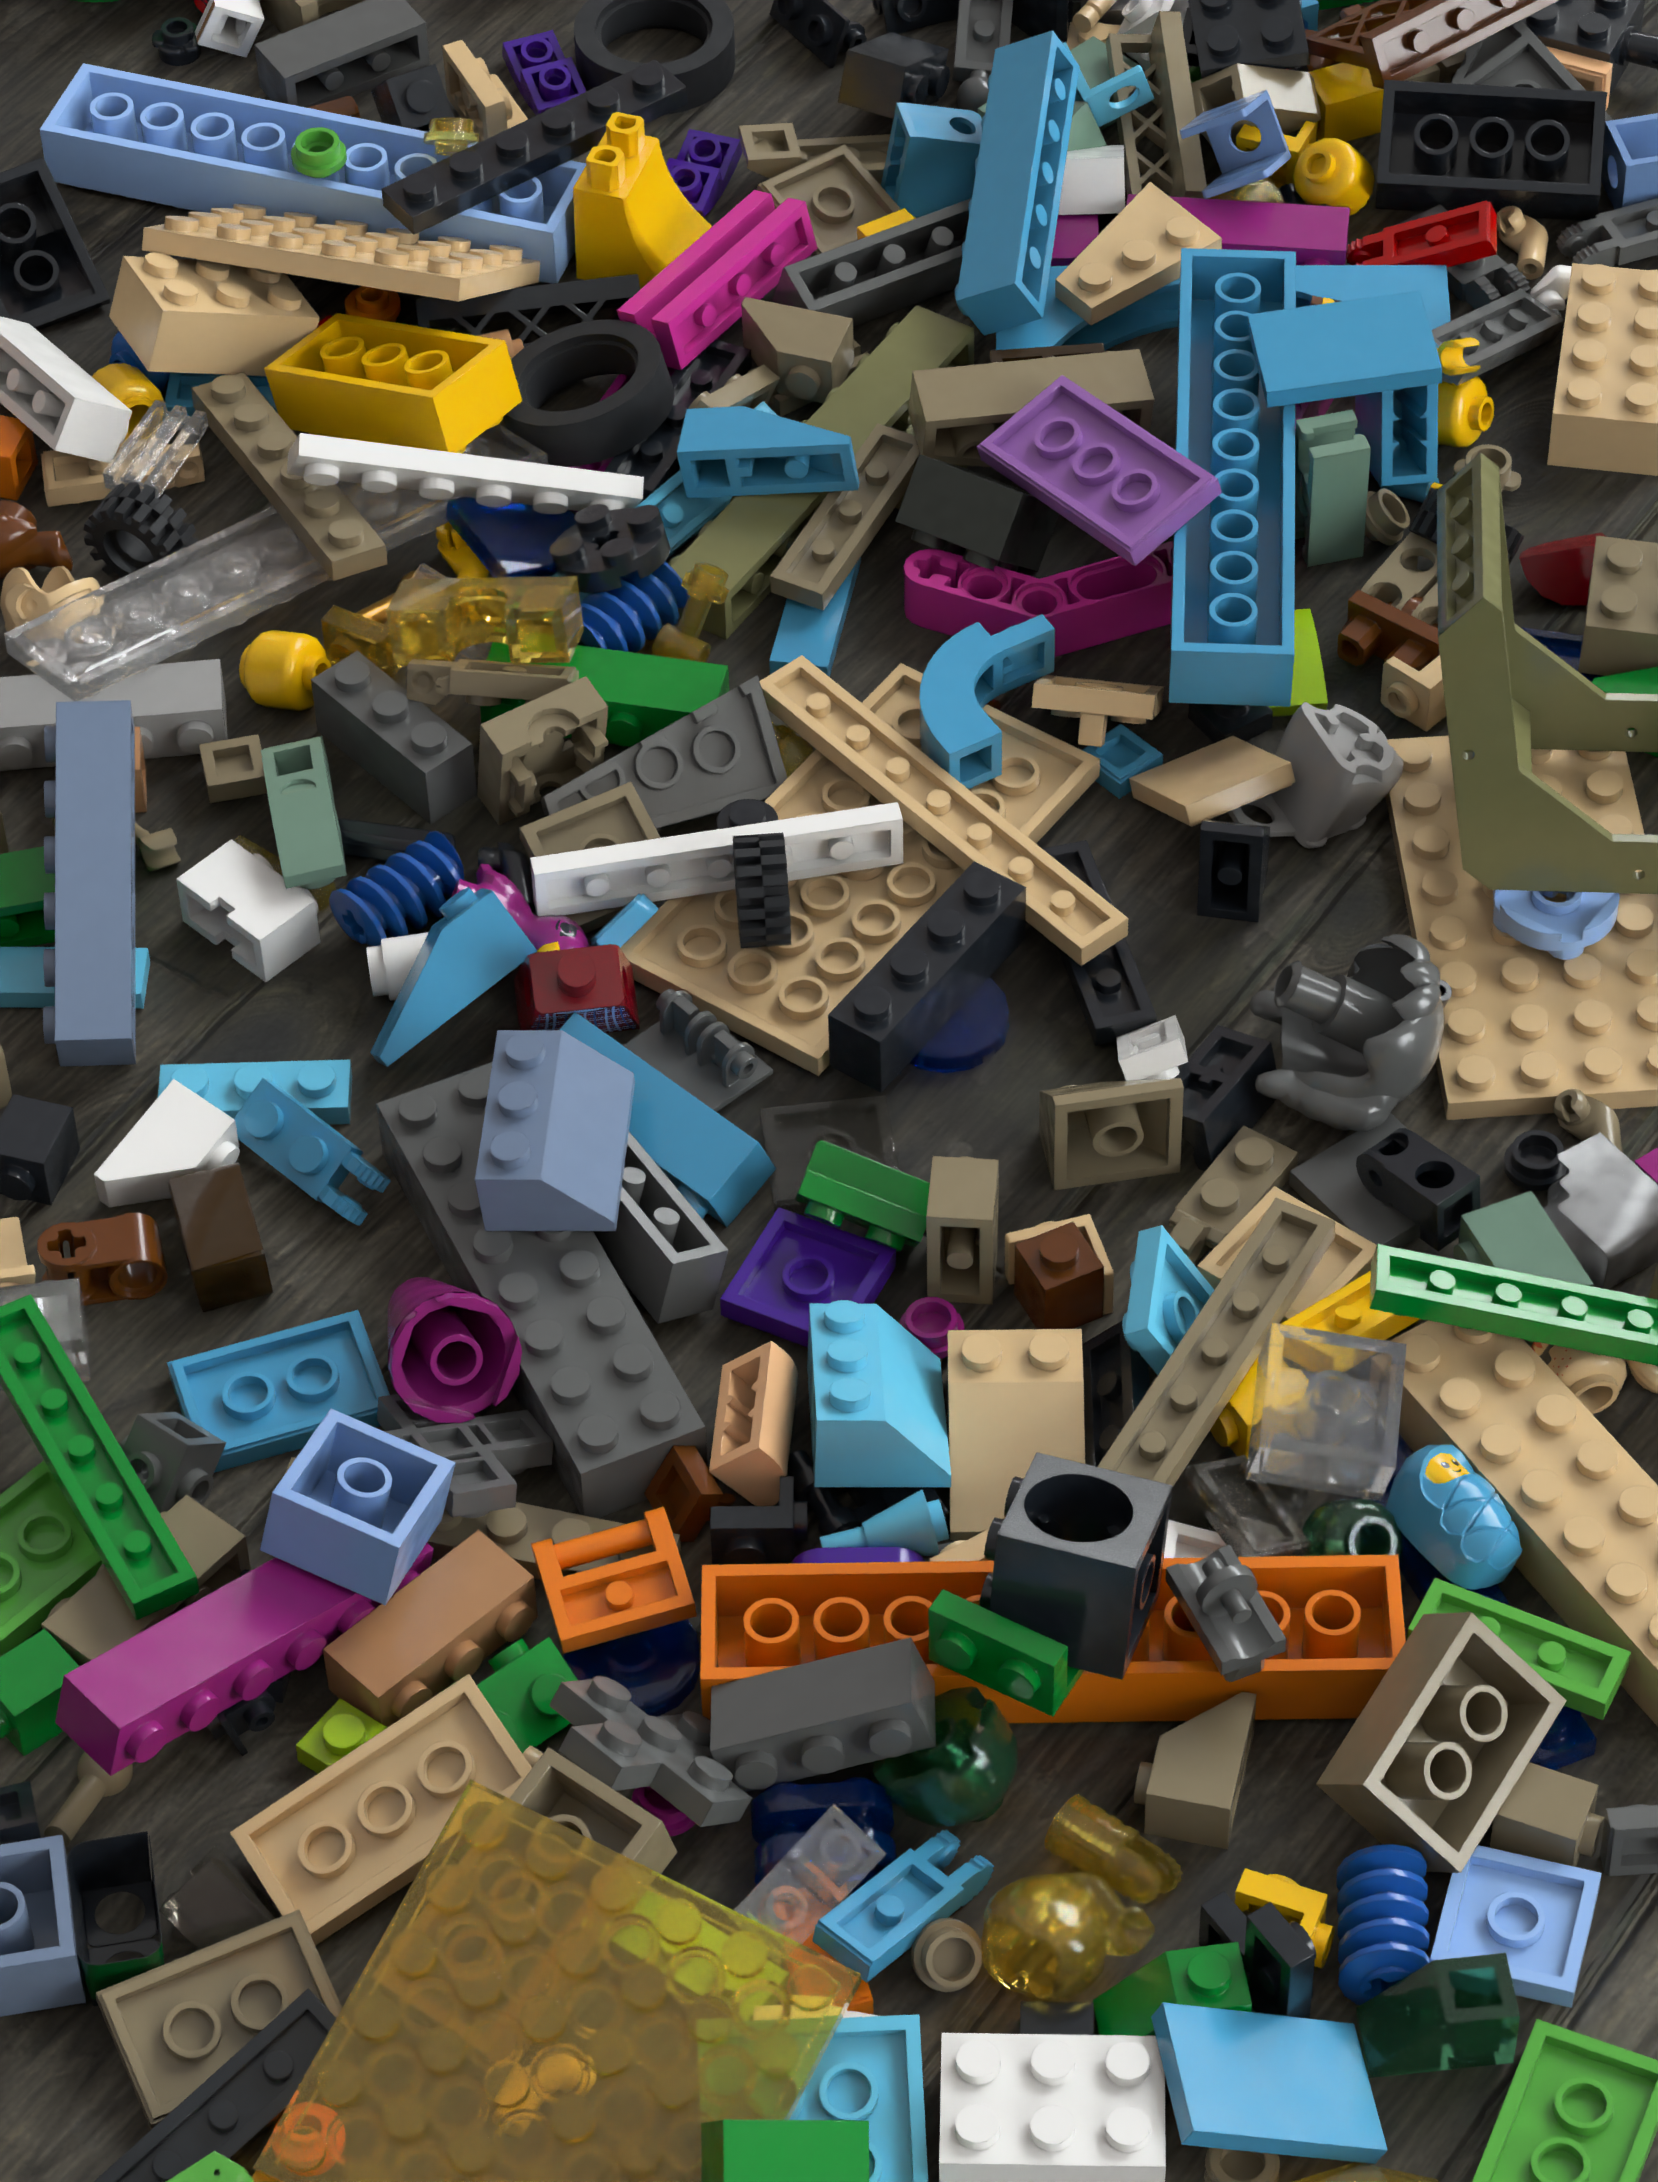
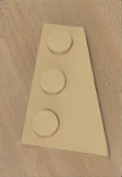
(1132, 256)

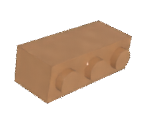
(432, 1631)

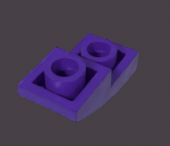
(542, 71)
(704, 167)

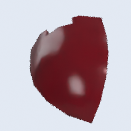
(1561, 568)

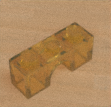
(445, 615)

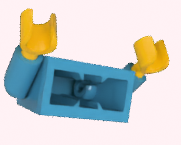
(1404, 428)

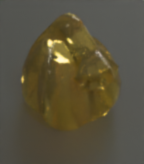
(1054, 1931)

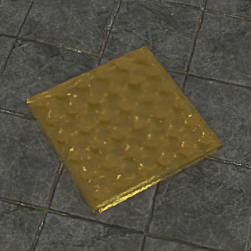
(554, 2021)

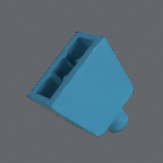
(931, 157)

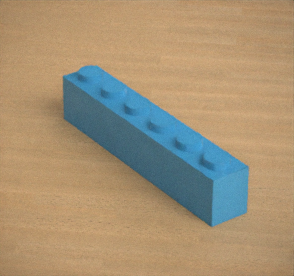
(1017, 184)

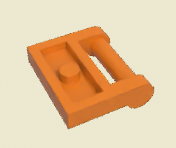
(616, 1596)

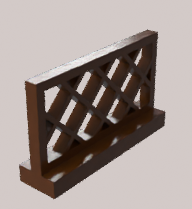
(1412, 35)

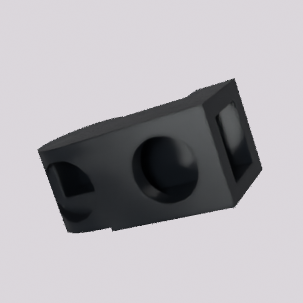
(1421, 1184)

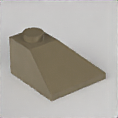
(1111, 1131)

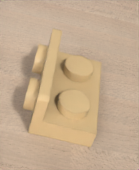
(477, 93)

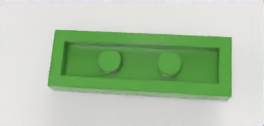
(1573, 1663)

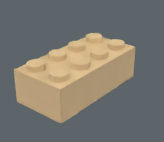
(1608, 372)

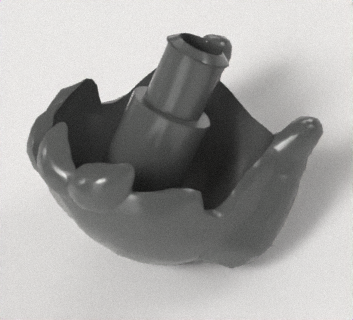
(1354, 1040)

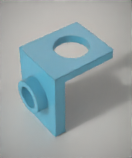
(1099, 96)

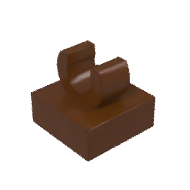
(686, 1491)

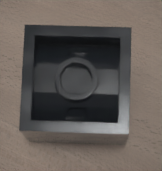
(1079, 1559)

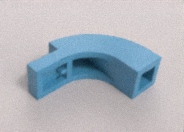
(963, 679)

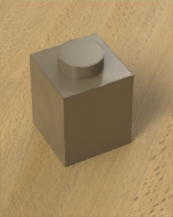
(1549, 1817)

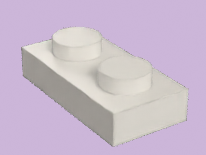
(1152, 1051)

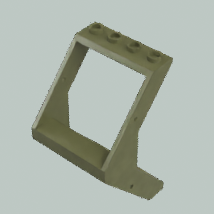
(1515, 697)

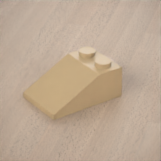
(1005, 1403)

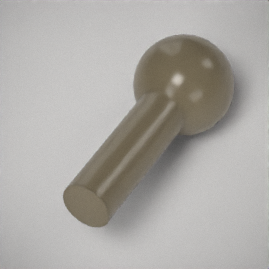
(92, 1787)

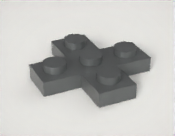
(484, 1452)
(639, 1750)

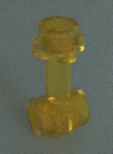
(705, 586)

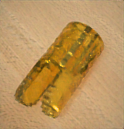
(1108, 1848)

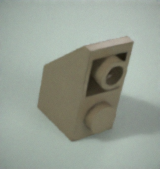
(1290, 92)

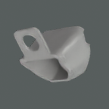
(1338, 771)

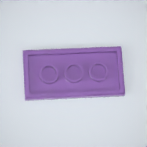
(1099, 470)

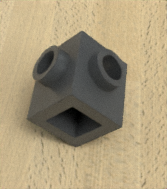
(172, 1457)

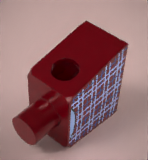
(581, 980)

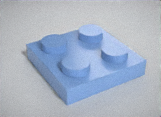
(1525, 1909)

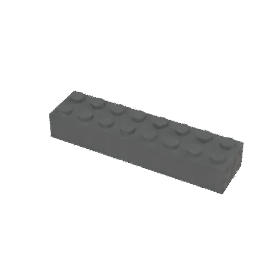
(586, 1350)

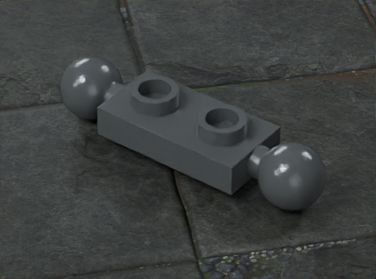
(979, 31)

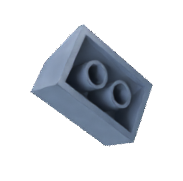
(553, 1135)

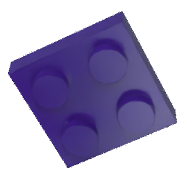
(799, 1265)

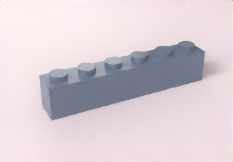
(93, 884)

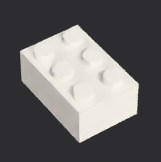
(1051, 2108)

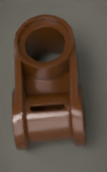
(109, 1256)

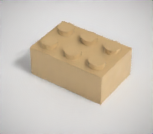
(207, 315)

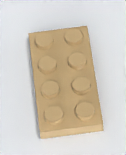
(378, 1810)

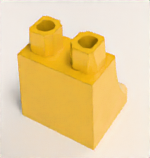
(629, 207)

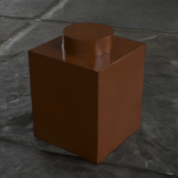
(1059, 1279)

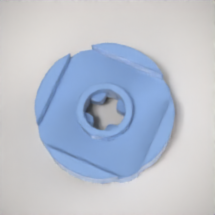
(1555, 926)

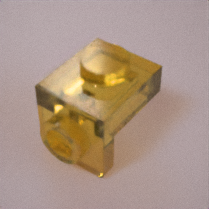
(350, 632)

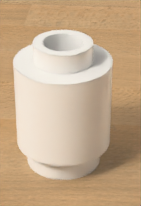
(392, 962)

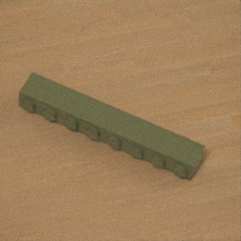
(759, 529)

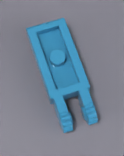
(305, 1149)
(897, 1903)

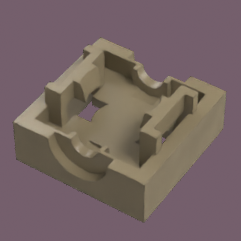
(527, 748)

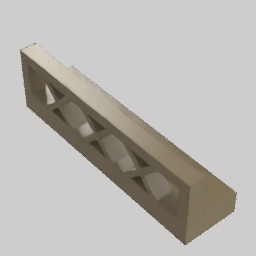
(1174, 110)

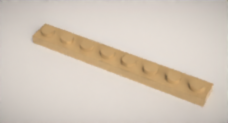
(941, 807)

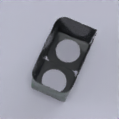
(95, 1872)

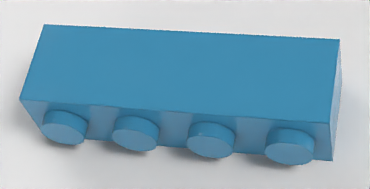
(694, 1146)

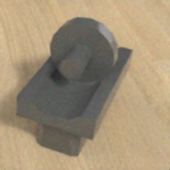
(1227, 1612)

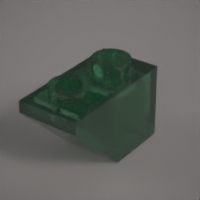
(1442, 2018)

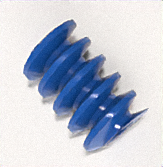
(634, 612)
(399, 891)
(1380, 1919)

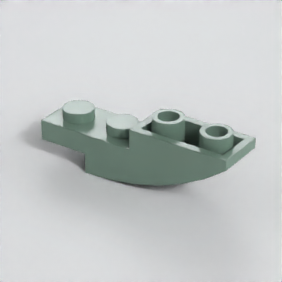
(304, 813)

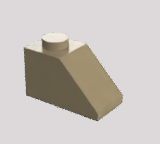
(800, 346)
(1199, 1774)

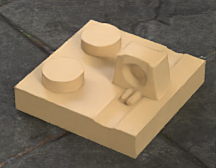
(1095, 701)

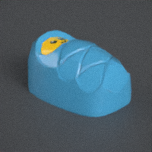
(1454, 1517)

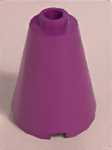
(449, 1350)

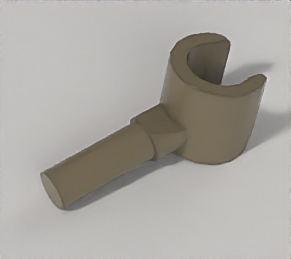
(157, 848)

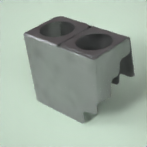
(1605, 1211)

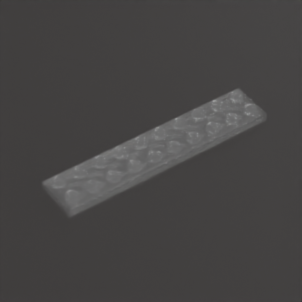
(214, 586)

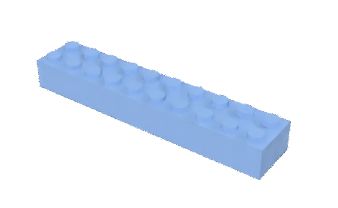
(228, 148)

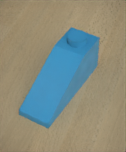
(761, 454)
(456, 964)

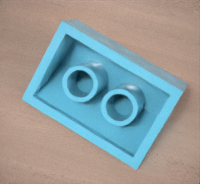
(873, 1401)

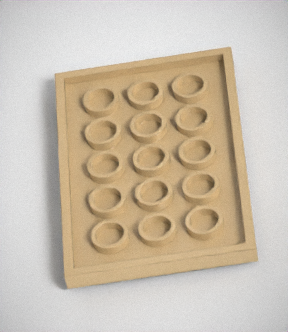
(343, 252)

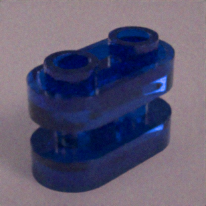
(789, 1811)

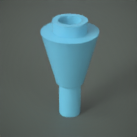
(906, 1524)

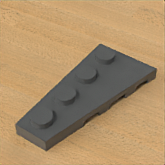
(693, 764)

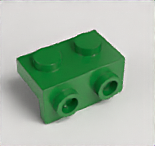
(864, 1193)
(999, 1653)
(524, 1689)

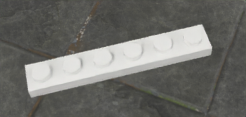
(446, 474)
(705, 860)

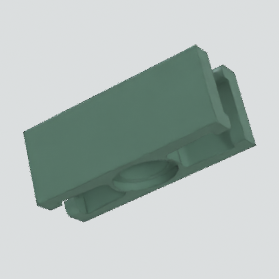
(1331, 487)

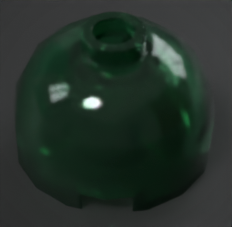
(966, 1770)

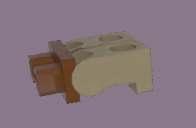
(1395, 610)

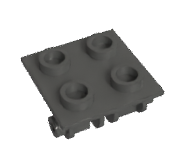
(698, 1052)

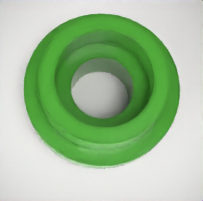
(318, 152)

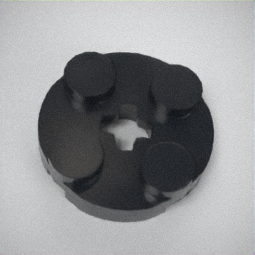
(610, 546)

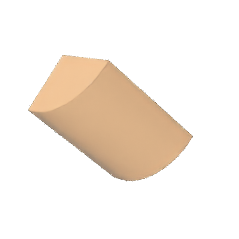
(755, 1423)

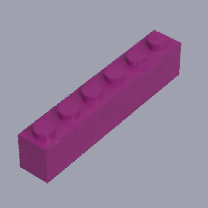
(207, 1660)

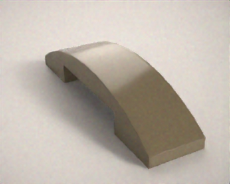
(775, 149)

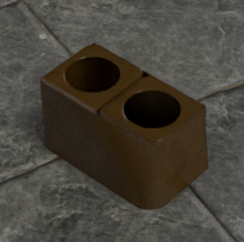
(220, 1236)

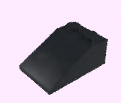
(42, 255)

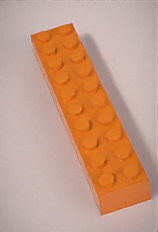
(1335, 1611)

